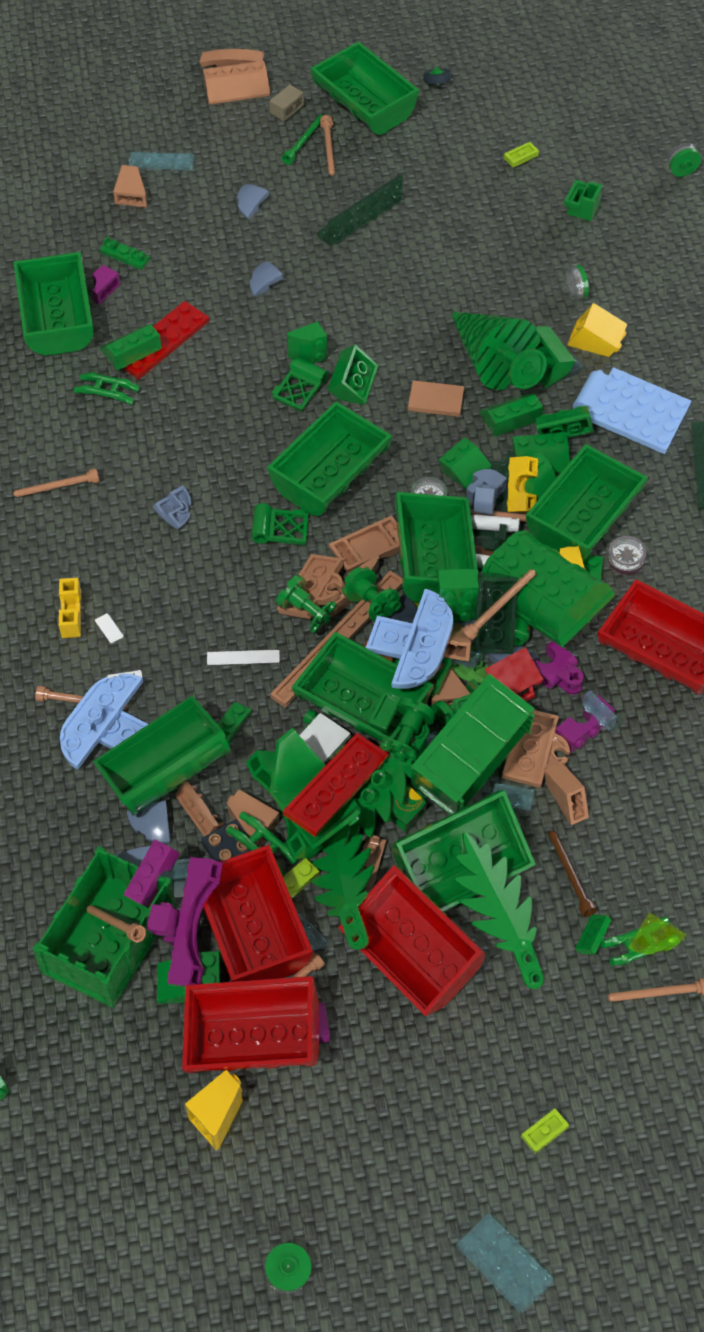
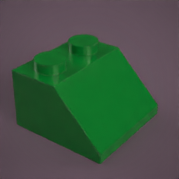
(307, 343)
(463, 462)

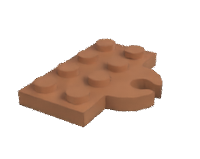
(320, 577)
(536, 752)

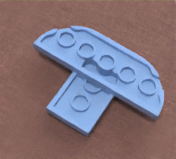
(418, 644)
(100, 718)

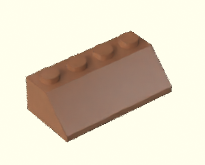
(236, 82)

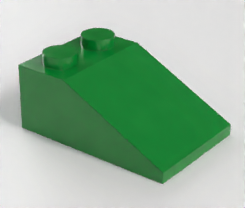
(173, 994)

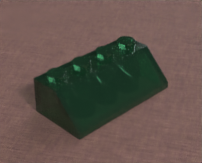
(499, 630)

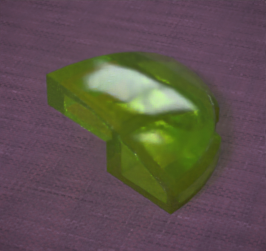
(655, 936)

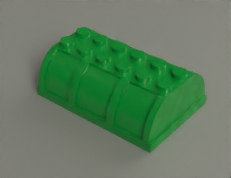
(367, 87)
(54, 303)
(327, 458)
(584, 501)
(432, 537)
(559, 595)
(349, 683)
(162, 755)
(430, 853)

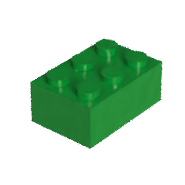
(460, 592)

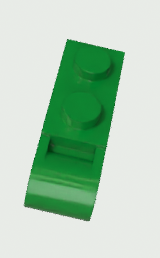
(233, 720)

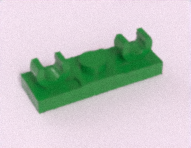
(124, 253)

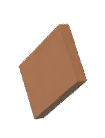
(436, 398)

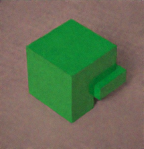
(583, 199)

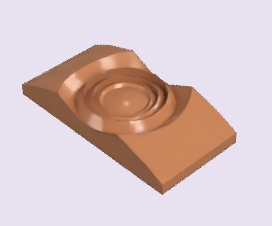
(366, 543)

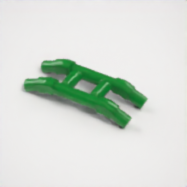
(112, 393)
(260, 831)
(626, 939)

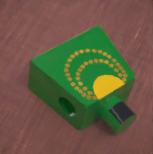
(408, 814)

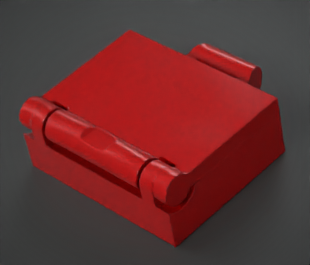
(517, 673)

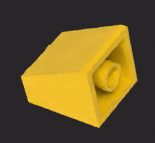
(598, 332)
(216, 1107)

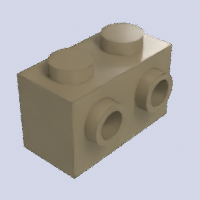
(286, 102)

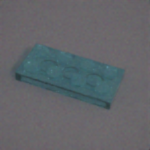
(505, 1263)

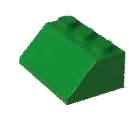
(132, 346)
(557, 356)
(353, 376)
(512, 414)
(573, 422)
(552, 446)

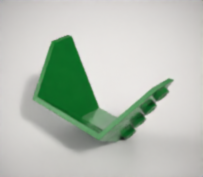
(292, 771)

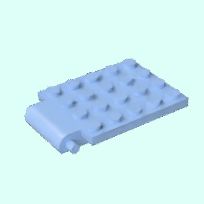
(633, 408)

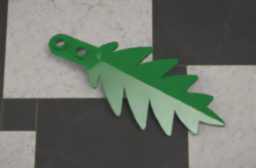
(377, 792)
(345, 883)
(500, 904)

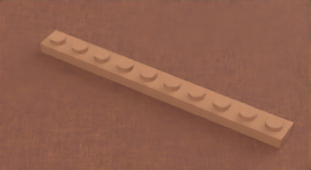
(348, 627)

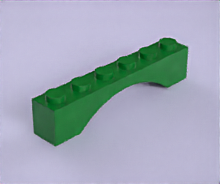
(261, 768)

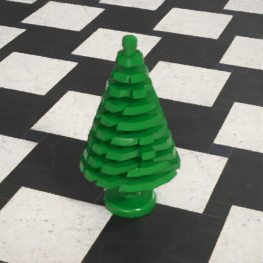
(502, 349)

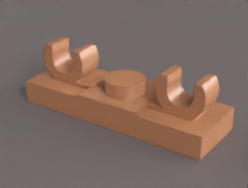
(197, 809)
(375, 857)

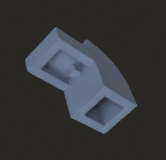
(487, 477)
(485, 499)

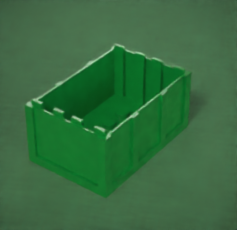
(472, 745)
(89, 951)

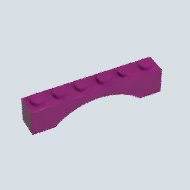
(201, 880)

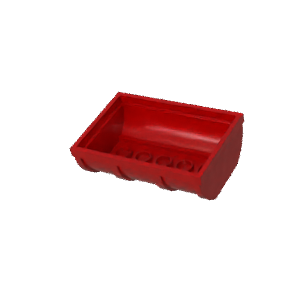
(658, 634)
(256, 919)
(416, 943)
(251, 1025)

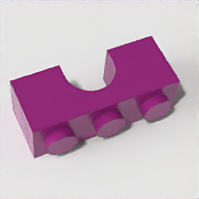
(578, 733)
(156, 861)
(164, 922)

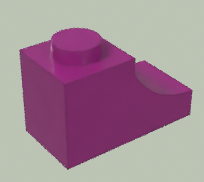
(105, 283)

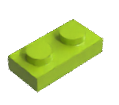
(521, 154)
(300, 877)
(545, 1131)

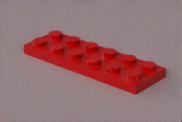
(173, 331)
(335, 784)

